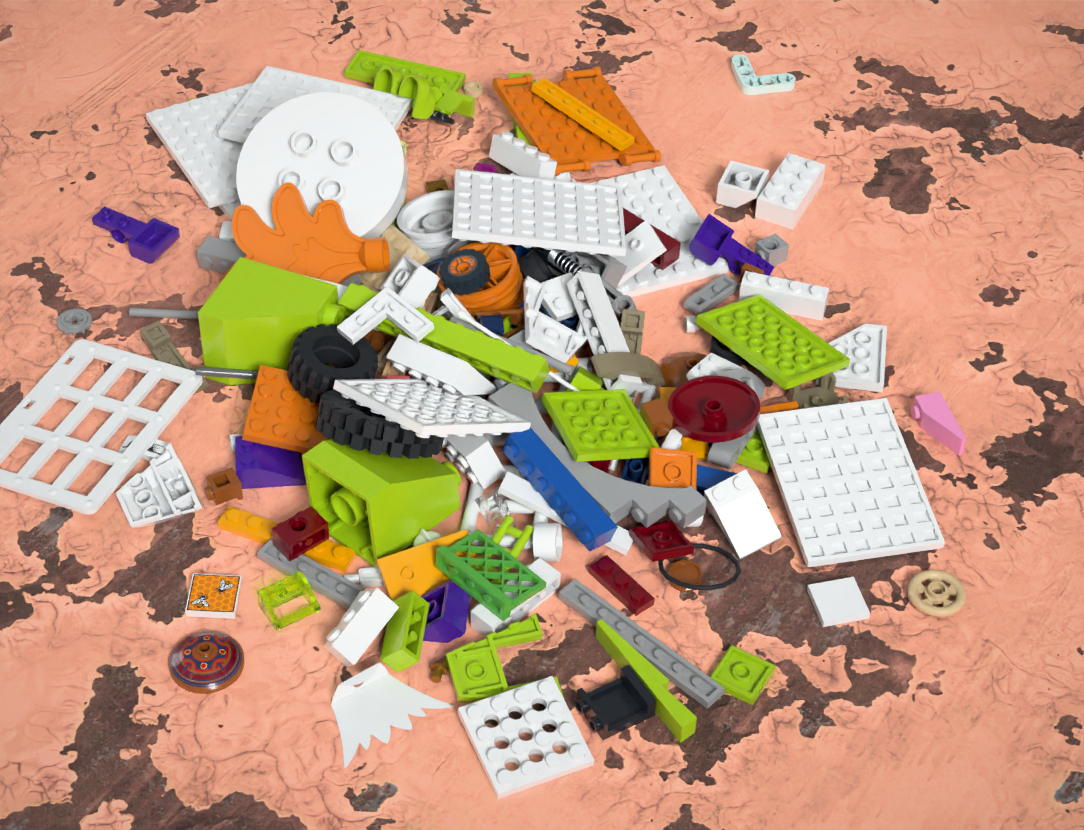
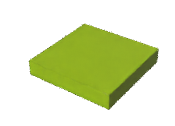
(743, 674)

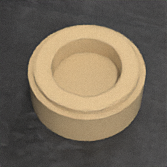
(473, 89)

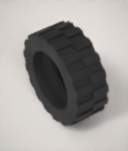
(534, 267)

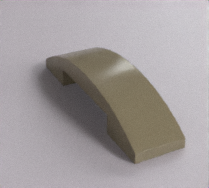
(632, 329)
(163, 350)
(626, 363)

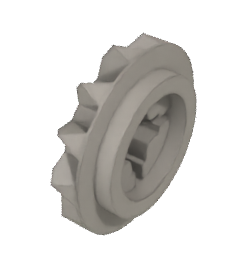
(67, 318)

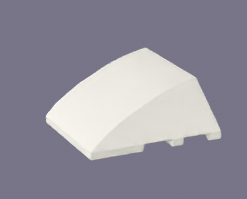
(159, 492)

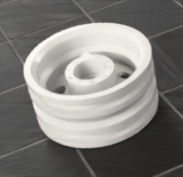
(429, 223)

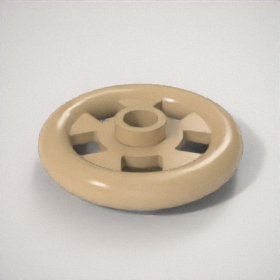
(936, 593)

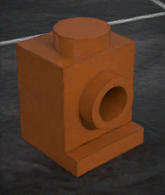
(223, 486)

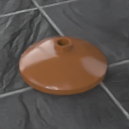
(677, 366)

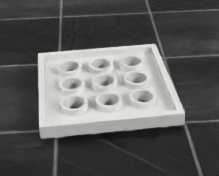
(529, 773)

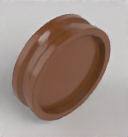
(687, 572)

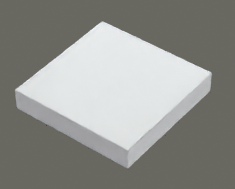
(838, 601)

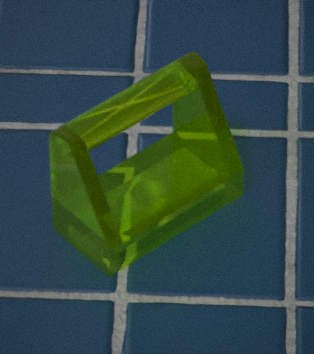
(283, 592)

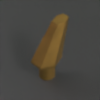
(439, 668)

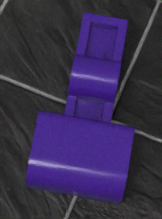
(716, 239)
(145, 241)

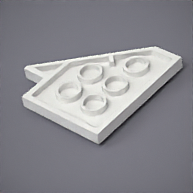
(867, 354)

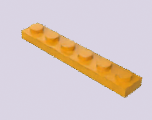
(582, 114)
(260, 530)

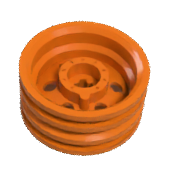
(505, 283)

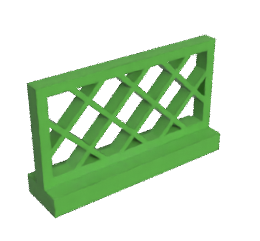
(476, 582)

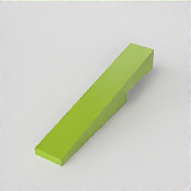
(669, 709)

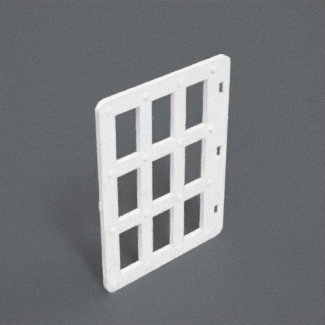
(56, 385)

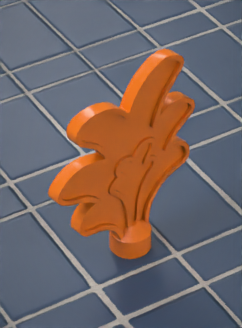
(305, 243)

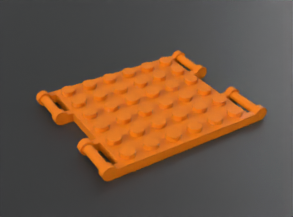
(564, 137)

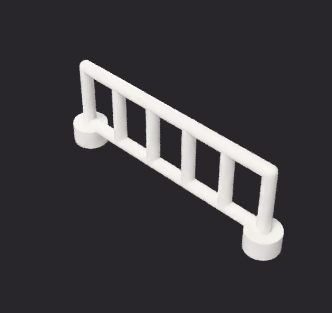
(547, 537)

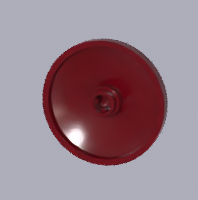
(714, 409)

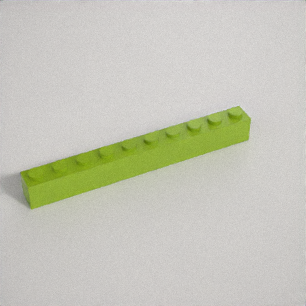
(474, 347)

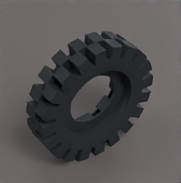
(362, 429)

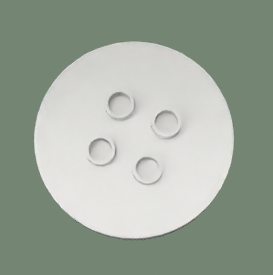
(328, 150)

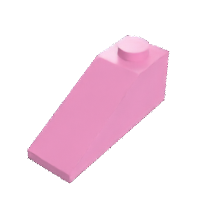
(938, 421)

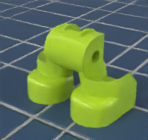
(412, 86)

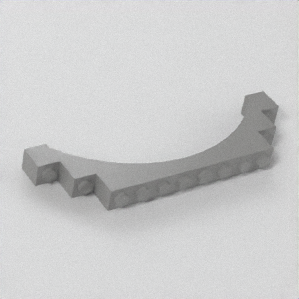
(611, 493)

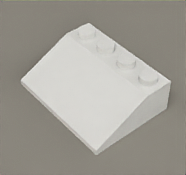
(437, 368)

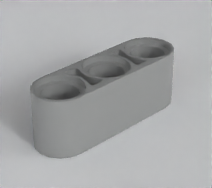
(727, 452)

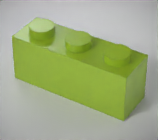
(405, 632)

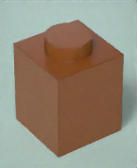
(657, 417)

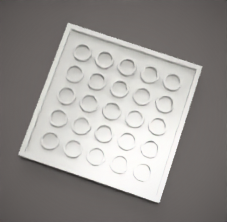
(430, 408)

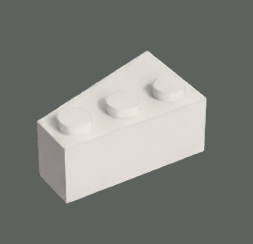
(360, 625)

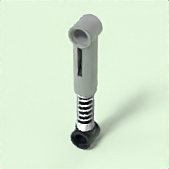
(567, 264)

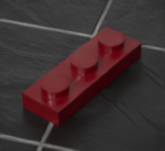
(621, 585)

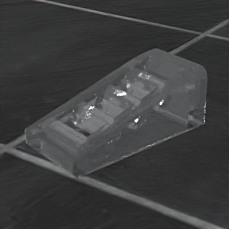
(485, 508)

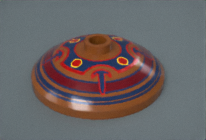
(208, 670)

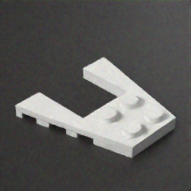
(544, 332)

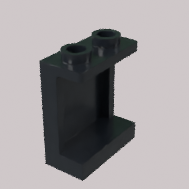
(616, 704)

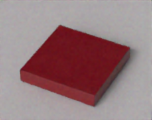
(661, 541)

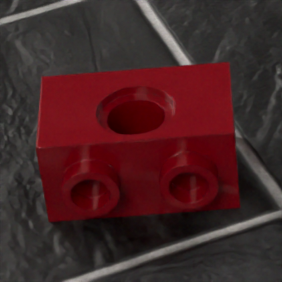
(300, 533)

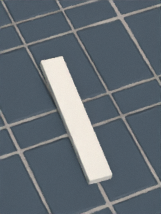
(525, 494)

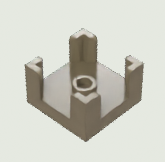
(817, 396)

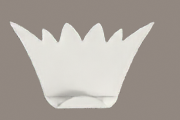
(375, 707)

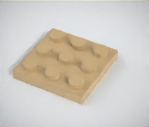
(398, 245)

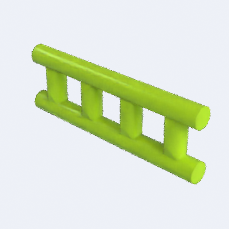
(506, 528)

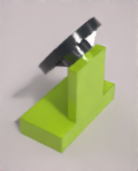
(453, 102)

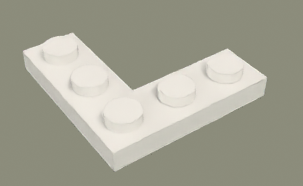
(382, 306)

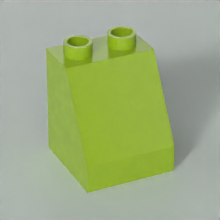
(259, 316)
(378, 500)

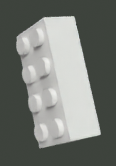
(790, 191)

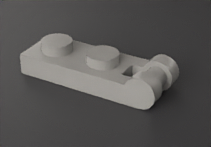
(711, 294)

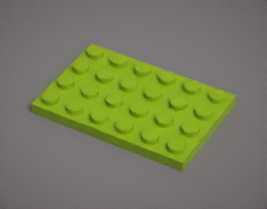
(772, 341)

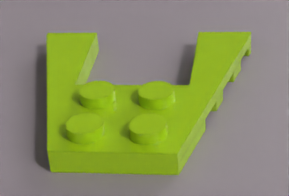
(477, 667)

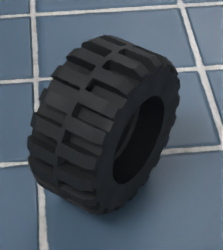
(328, 346)

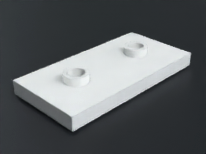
(641, 249)

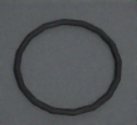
(705, 587)

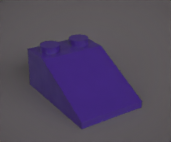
(267, 465)

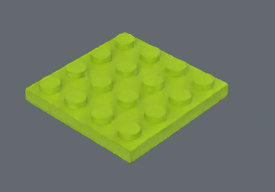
(599, 424)

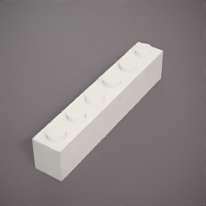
(600, 324)

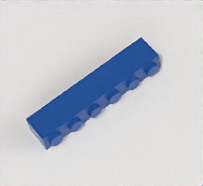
(559, 489)

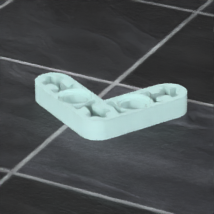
(754, 85)

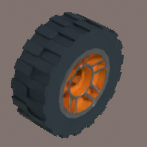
(465, 271)

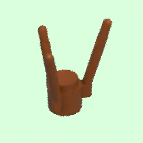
(516, 316)

